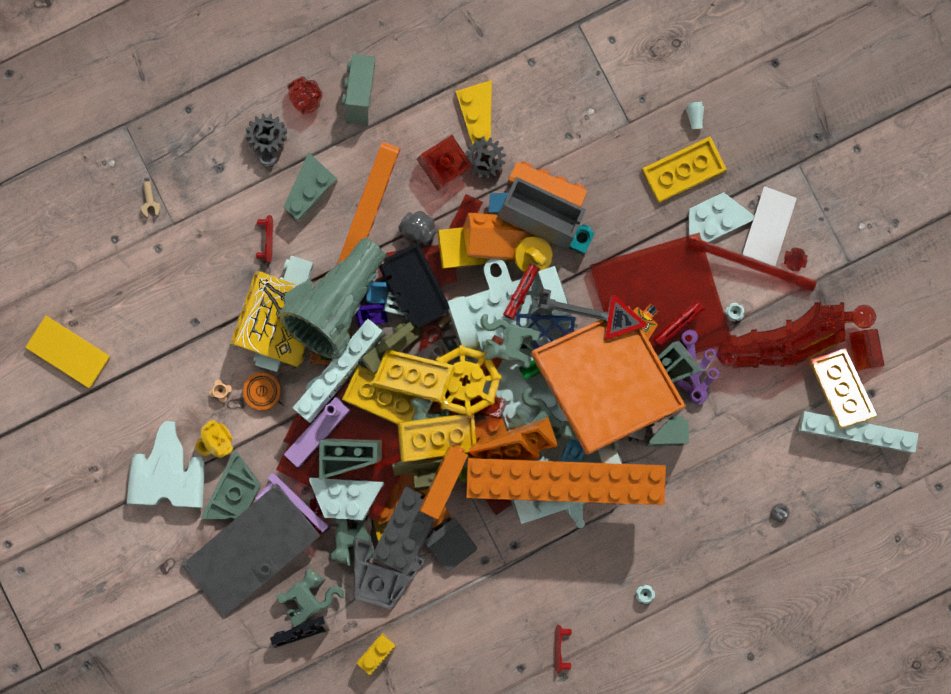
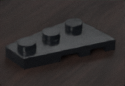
(300, 632)

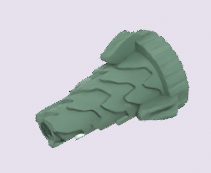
(324, 314)

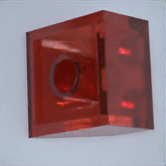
(444, 162)

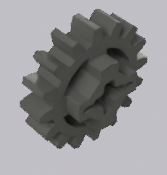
(268, 126)
(496, 151)

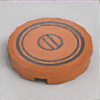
(262, 391)

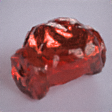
(304, 95)

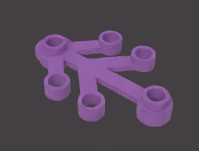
(696, 387)

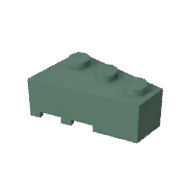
(309, 188)
(679, 362)

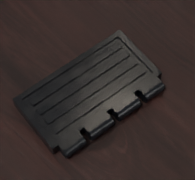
(416, 284)

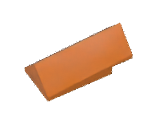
(517, 443)

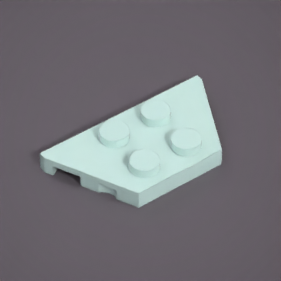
(717, 217)
(345, 497)

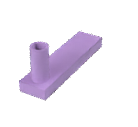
(317, 431)
(299, 503)

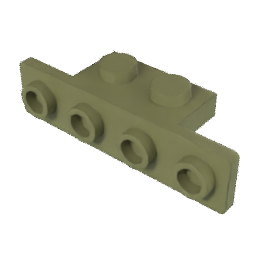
(397, 341)
(422, 470)

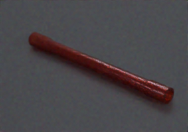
(704, 246)

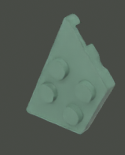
(233, 492)

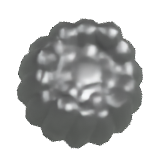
(266, 159)
(780, 512)

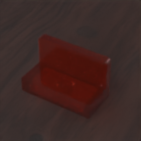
(866, 349)

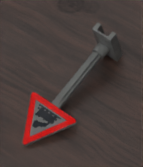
(618, 319)

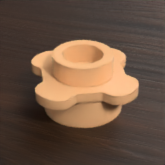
(225, 390)

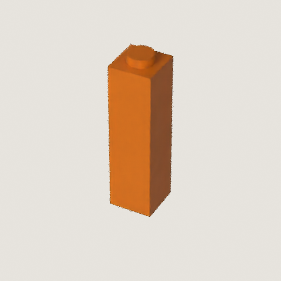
(443, 482)

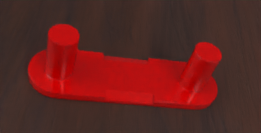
(267, 255)
(558, 657)

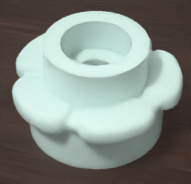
(738, 316)
(645, 589)

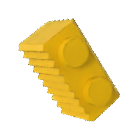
(376, 654)

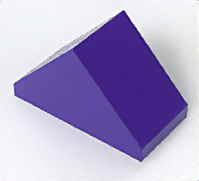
(373, 313)

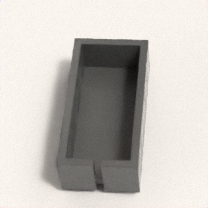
(541, 213)
(404, 533)

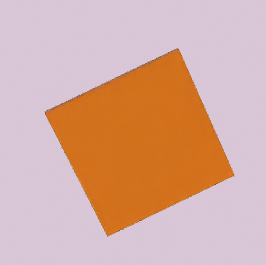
(607, 384)

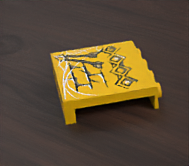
(260, 323)

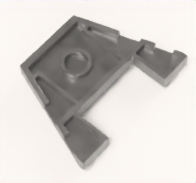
(378, 583)

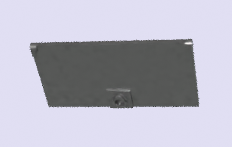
(251, 550)

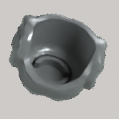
(418, 228)

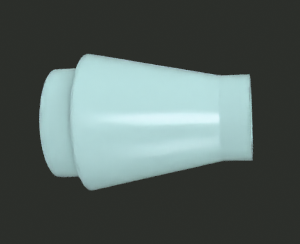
(695, 114)

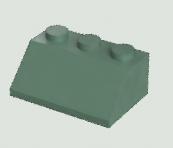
(672, 433)

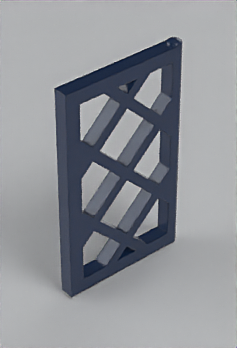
(555, 319)

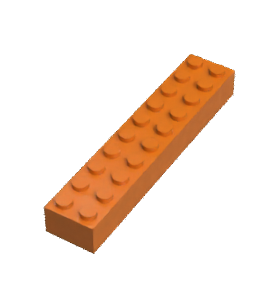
(566, 481)

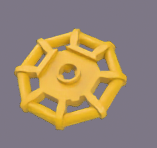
(477, 379)

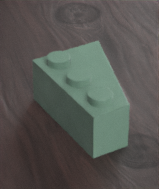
(359, 88)
(347, 454)

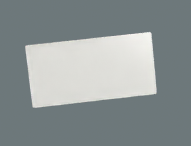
(769, 226)

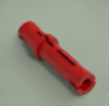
(511, 311)
(680, 322)

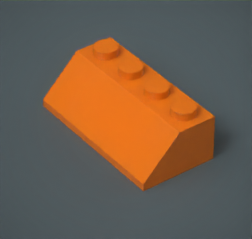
(557, 186)
(491, 237)

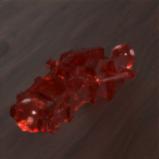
(798, 340)

